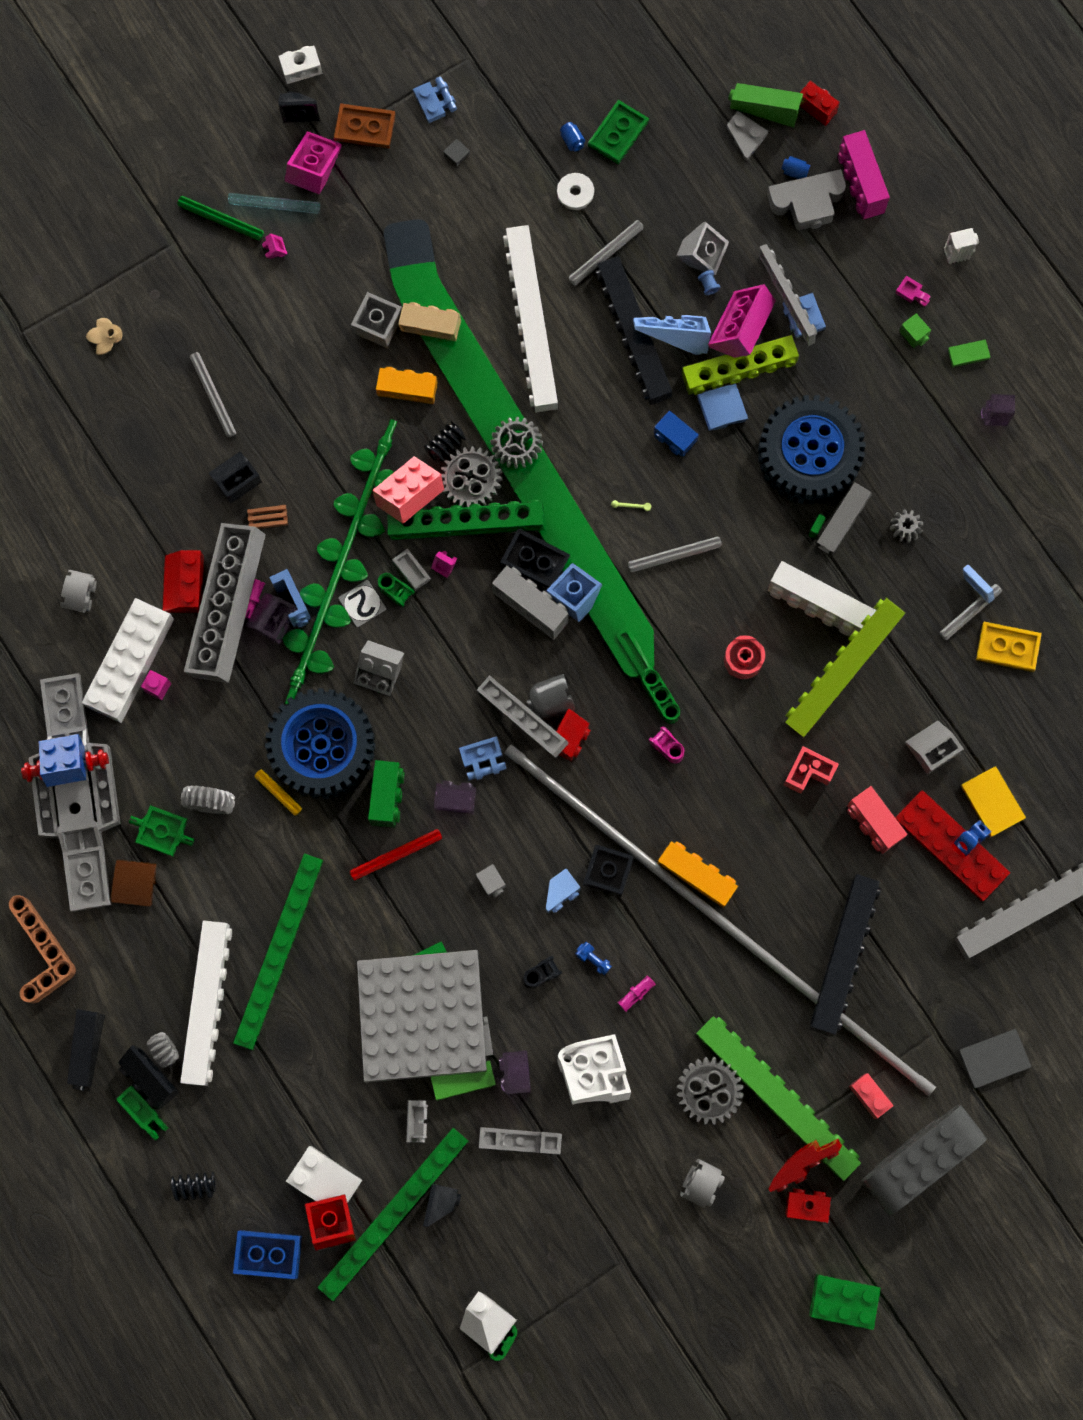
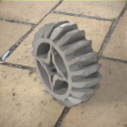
(505, 452)
(207, 800)

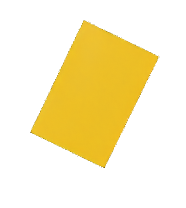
(1008, 646)
(993, 801)

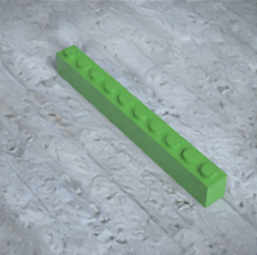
(774, 1095)

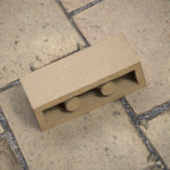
(429, 321)

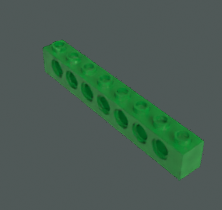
(474, 526)

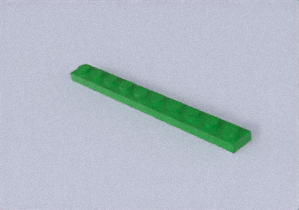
(278, 952)
(393, 1214)

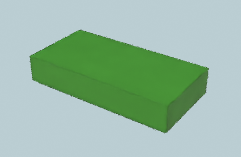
(969, 353)

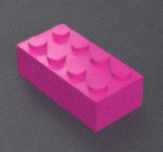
(863, 175)

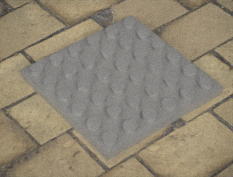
(421, 1016)

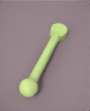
(647, 506)

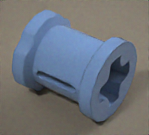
(709, 282)

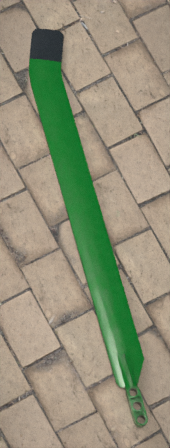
(487, 405)

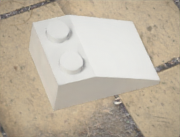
(322, 1177)

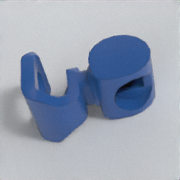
(974, 835)

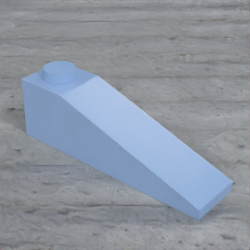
(687, 333)

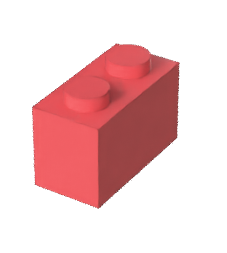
(871, 1096)

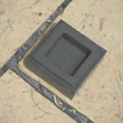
(456, 152)

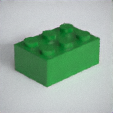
(386, 794)
(844, 1301)

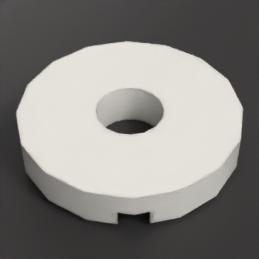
(578, 181)

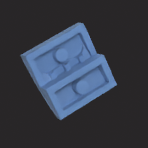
(722, 407)

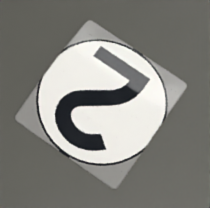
(362, 603)

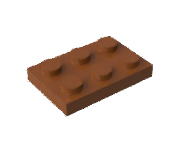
(364, 126)

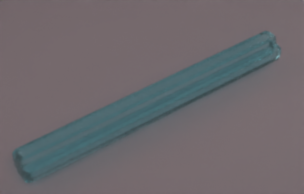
(274, 203)

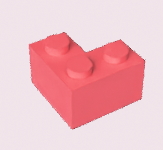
(809, 765)

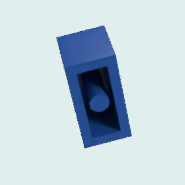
(675, 434)

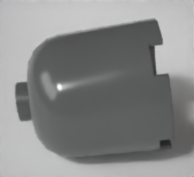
(550, 698)

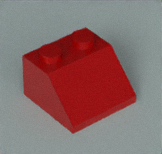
(574, 730)
(330, 1222)

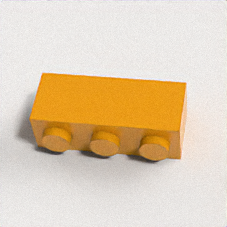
(406, 385)

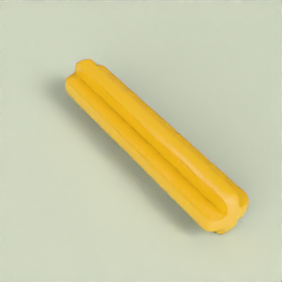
(278, 792)

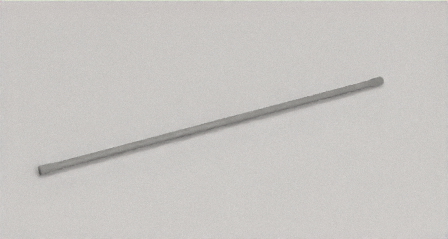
(520, 759)

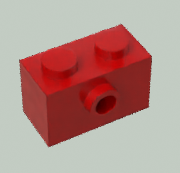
(819, 103)
(808, 1207)

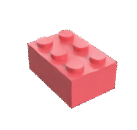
(408, 489)
(876, 820)

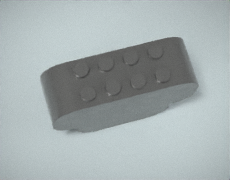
(923, 1159)

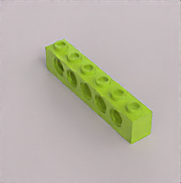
(783, 346)

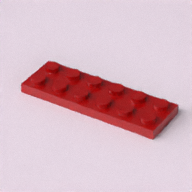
(937, 834)

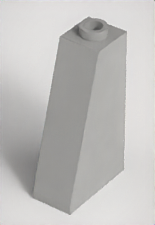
(844, 518)

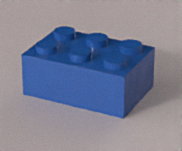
(267, 1254)

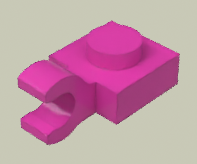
(911, 290)

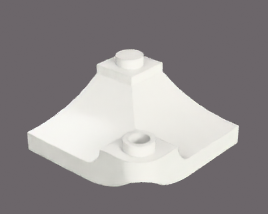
(594, 1071)

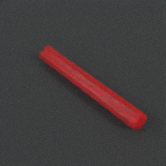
(395, 854)

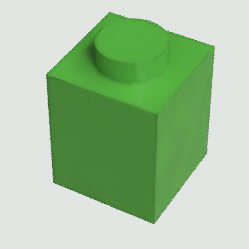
(915, 331)

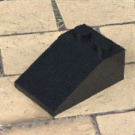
(534, 558)

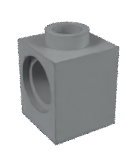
(491, 881)

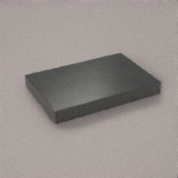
(994, 1058)

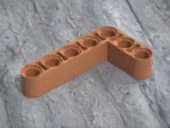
(44, 948)

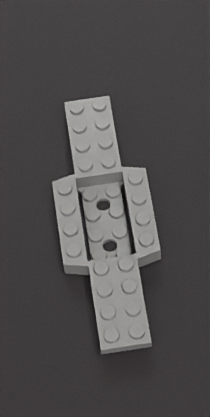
(78, 833)

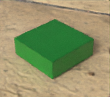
(817, 526)

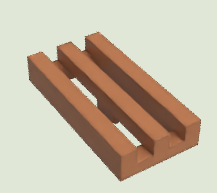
(251, 518)

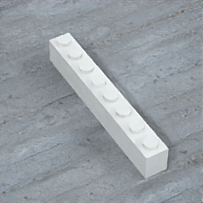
(205, 1003)

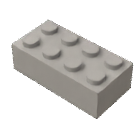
(530, 602)

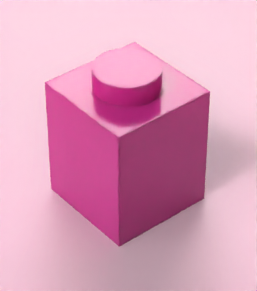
(156, 685)

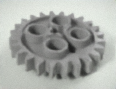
(477, 461)
(702, 1074)

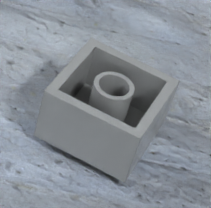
(376, 319)

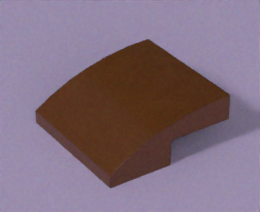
(133, 882)

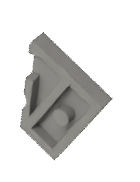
(746, 134)

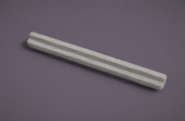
(606, 252)
(213, 394)
(674, 554)

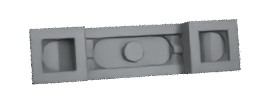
(520, 1140)

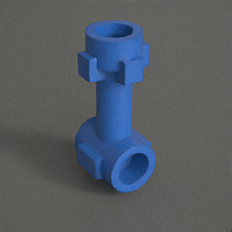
(585, 951)

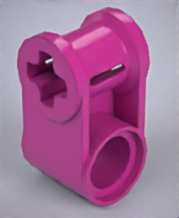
(664, 743)

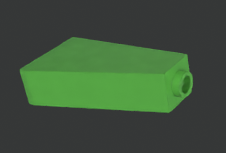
(767, 103)

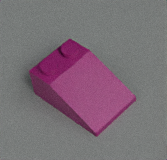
(312, 162)

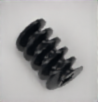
(444, 442)
(193, 1187)

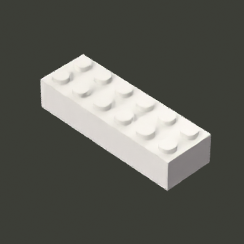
(818, 599)
(128, 660)

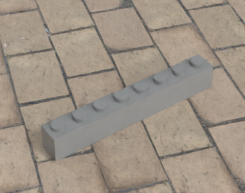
(1020, 913)

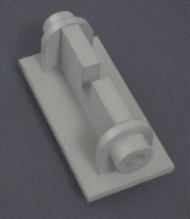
(415, 1121)

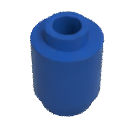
(572, 136)
(795, 168)

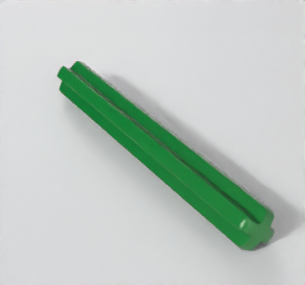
(220, 218)

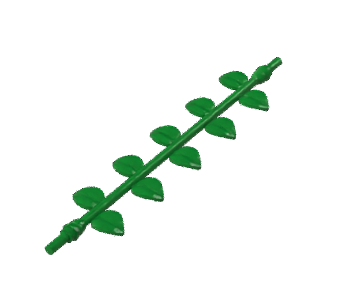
(351, 571)

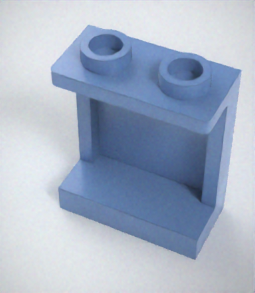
(282, 582)

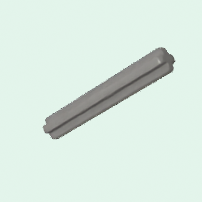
(967, 614)

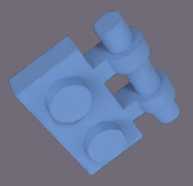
(429, 102)
(810, 305)
(482, 752)

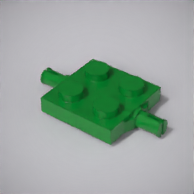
(161, 831)

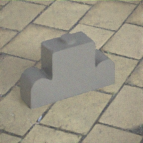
(808, 198)

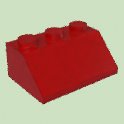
(183, 581)

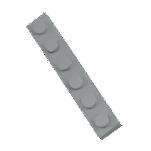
(785, 290)
(522, 716)

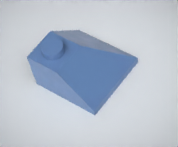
(575, 591)

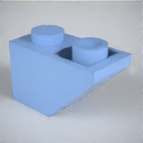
(560, 889)

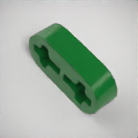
(506, 1346)

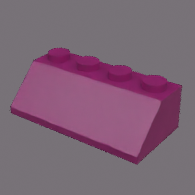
(742, 321)

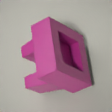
(275, 245)
(443, 564)

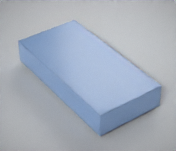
(978, 584)

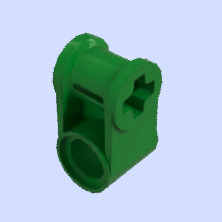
(397, 592)

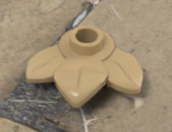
(102, 335)

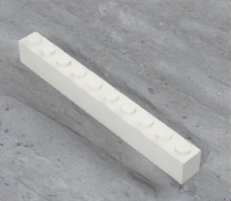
(531, 318)

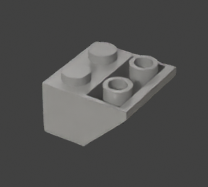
(378, 667)
(934, 746)

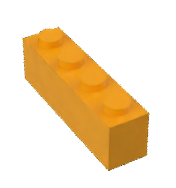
(697, 874)

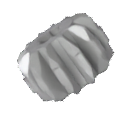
(910, 520)
(162, 1049)

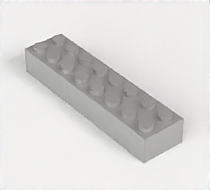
(224, 602)

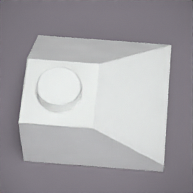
(486, 1322)

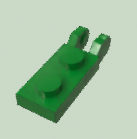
(141, 1111)

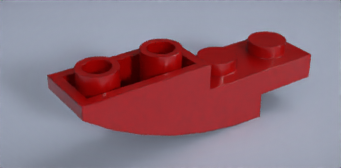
(797, 1165)

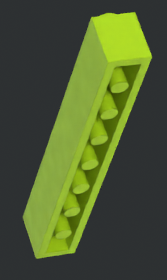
(844, 668)

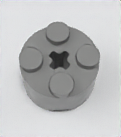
(77, 591)
(702, 1183)

